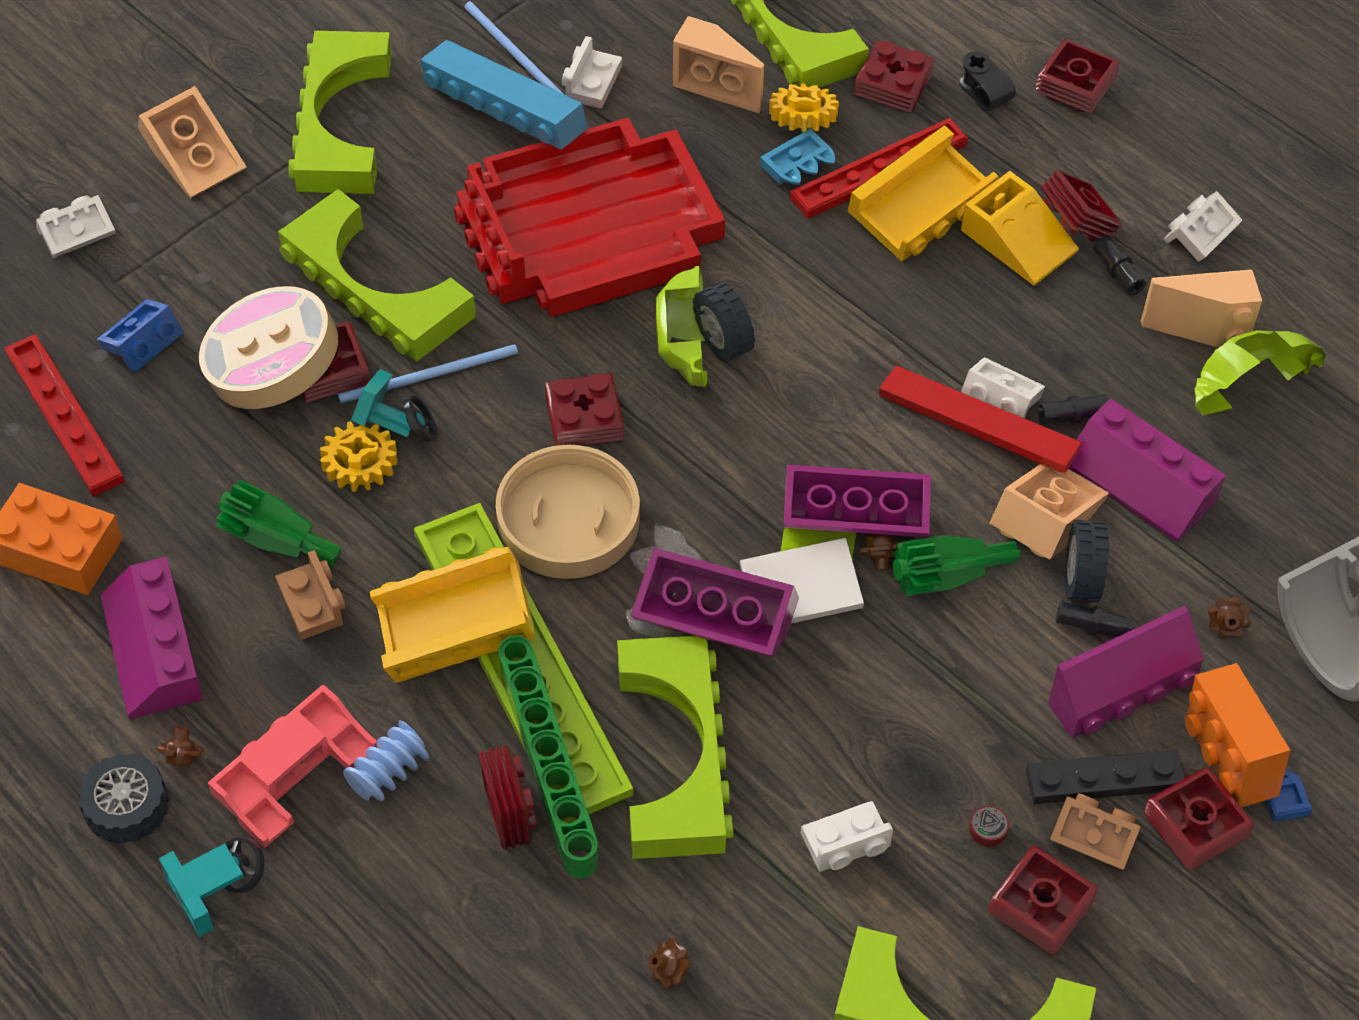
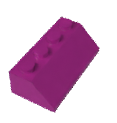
(1146, 470)
(857, 501)
(715, 602)
(150, 640)
(1126, 673)

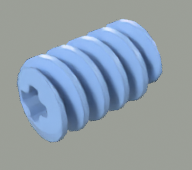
(386, 762)

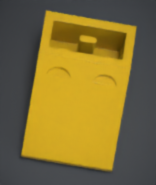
(1018, 228)

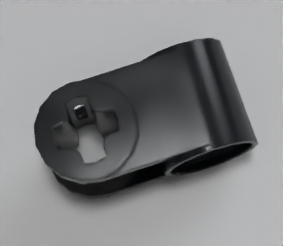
(985, 82)

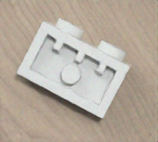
(591, 75)
(74, 225)
(1204, 226)
(1002, 387)
(847, 836)

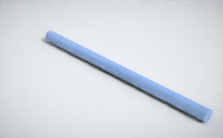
(509, 46)
(437, 371)

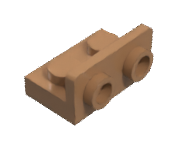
(311, 598)
(1095, 831)

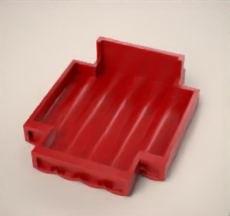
(587, 218)

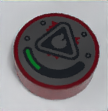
(989, 826)

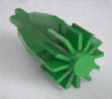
(270, 524)
(946, 562)

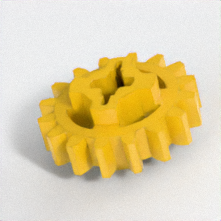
(803, 107)
(358, 456)

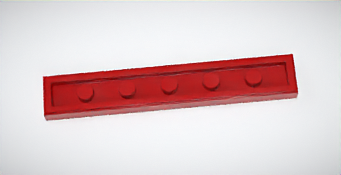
(838, 185)
(64, 415)
(980, 419)

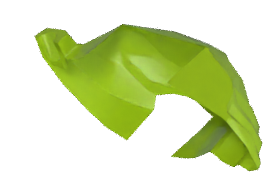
(677, 320)
(1285, 349)

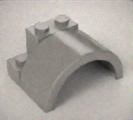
(1325, 617)

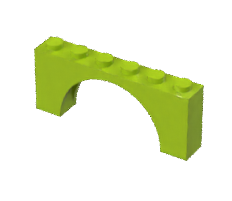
(803, 54)
(321, 159)
(409, 320)
(693, 815)
(875, 991)

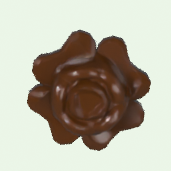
(879, 548)
(1229, 617)
(180, 749)
(670, 963)

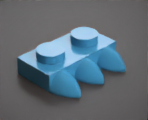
(797, 156)

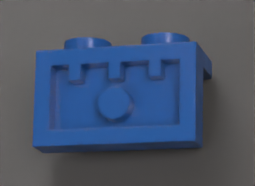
(142, 334)

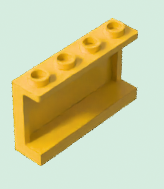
(918, 195)
(452, 613)

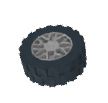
(723, 321)
(1086, 561)
(118, 781)

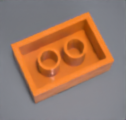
(56, 538)
(1237, 735)

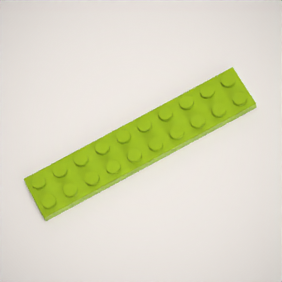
(592, 758)

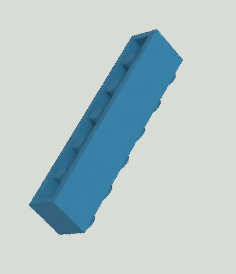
(504, 94)

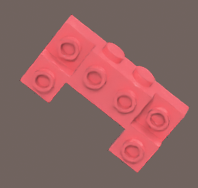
(283, 758)

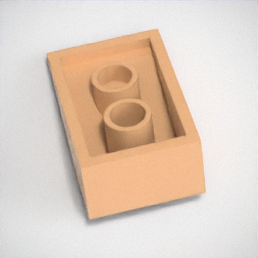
(716, 66)
(190, 142)
(1203, 306)
(1043, 507)

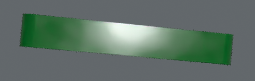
(551, 769)

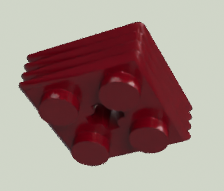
(894, 76)
(1077, 76)
(1080, 206)
(346, 370)
(584, 410)
(508, 796)
(1203, 798)
(1039, 877)

